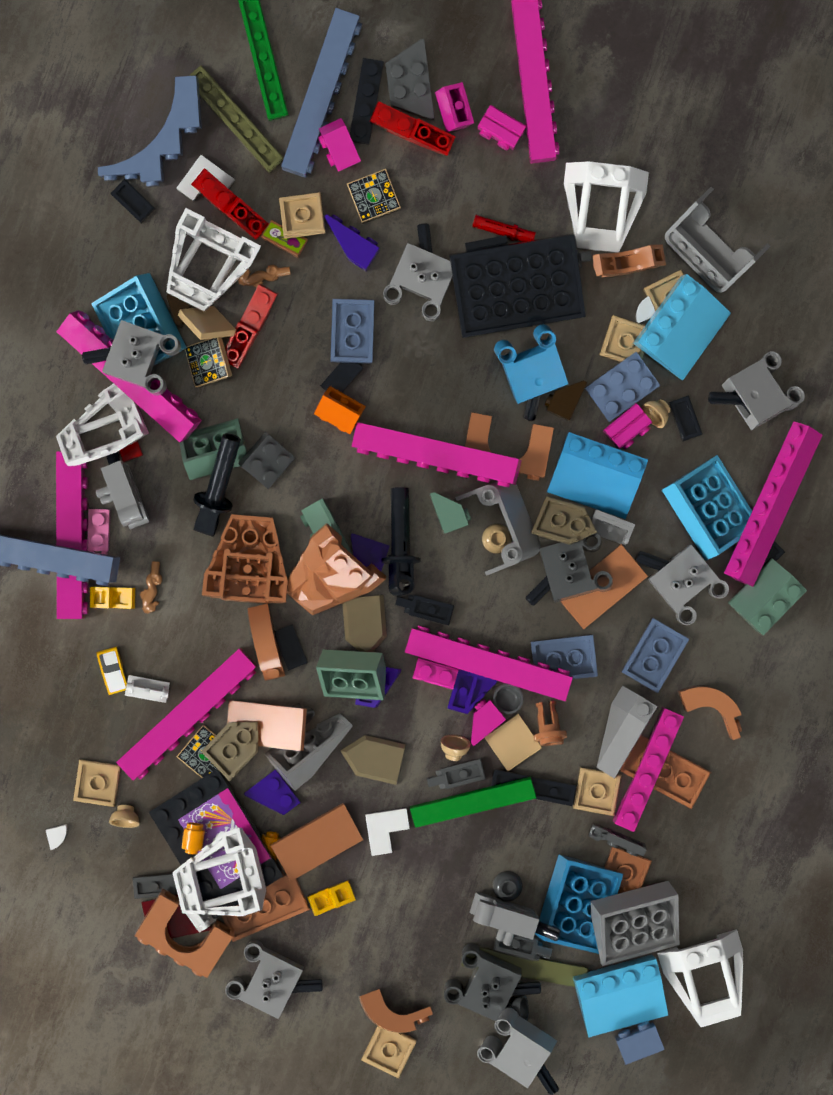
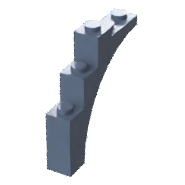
(168, 143)

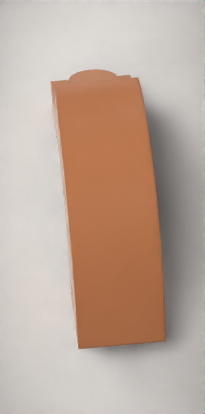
(629, 261)
(265, 642)
(705, 696)
(386, 1019)

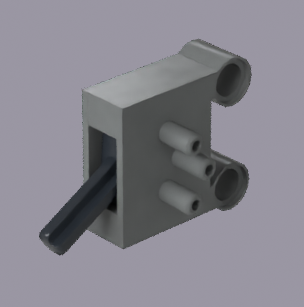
(568, 572)
(489, 985)

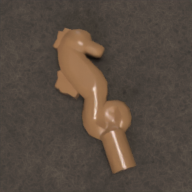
(271, 274)
(149, 594)

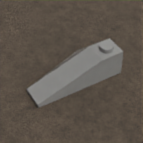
(624, 727)
(300, 766)

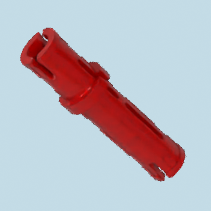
(501, 228)

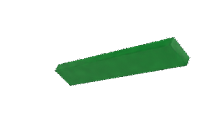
(263, 59)
(473, 802)

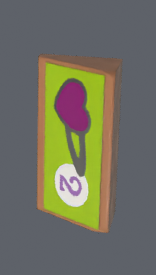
(274, 235)

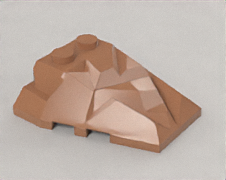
(247, 563)
(329, 574)

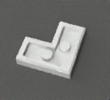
(185, 185)
(379, 826)

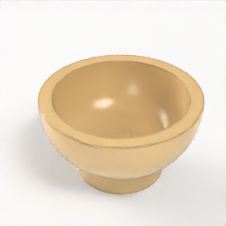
(657, 412)
(496, 538)
(455, 746)
(124, 817)

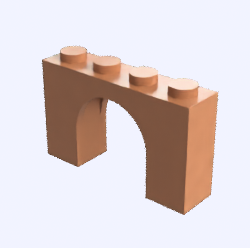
(536, 457)
(200, 957)

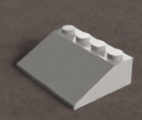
(636, 922)

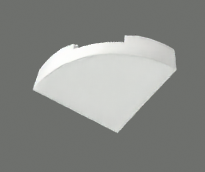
(645, 310)
(56, 835)

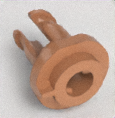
(550, 733)

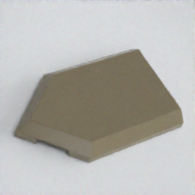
(563, 522)
(365, 622)
(233, 747)
(375, 758)

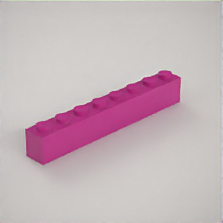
(534, 80)
(164, 409)
(436, 453)
(773, 503)
(71, 534)
(489, 664)
(186, 714)

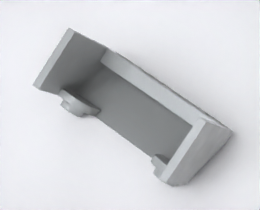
(706, 251)
(517, 519)

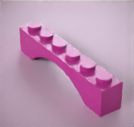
(642, 784)

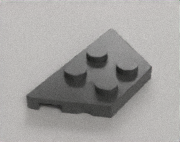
(410, 81)

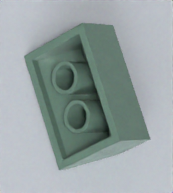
(202, 447)
(449, 513)
(317, 516)
(768, 598)
(352, 674)

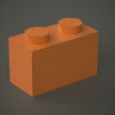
(339, 410)

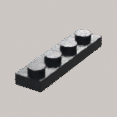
(366, 100)
(545, 789)

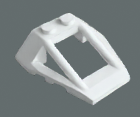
(610, 175)
(218, 239)
(126, 411)
(237, 848)
(701, 955)

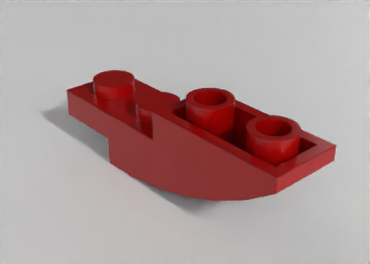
(412, 129)
(229, 204)
(250, 325)

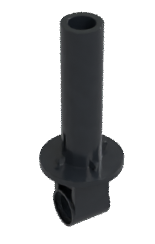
(213, 500)
(400, 562)

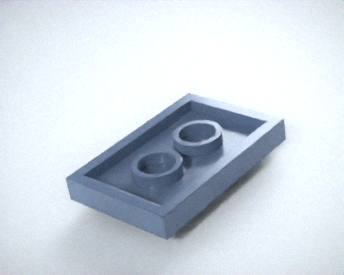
(352, 331)
(622, 386)
(568, 653)
(655, 655)

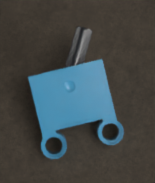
(532, 370)

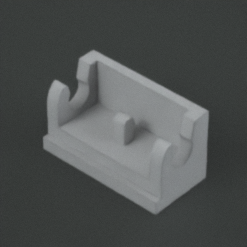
(612, 527)

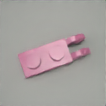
(98, 530)

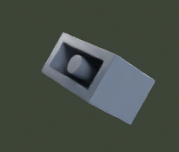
(639, 1042)

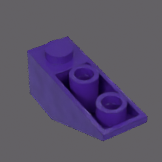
(356, 248)

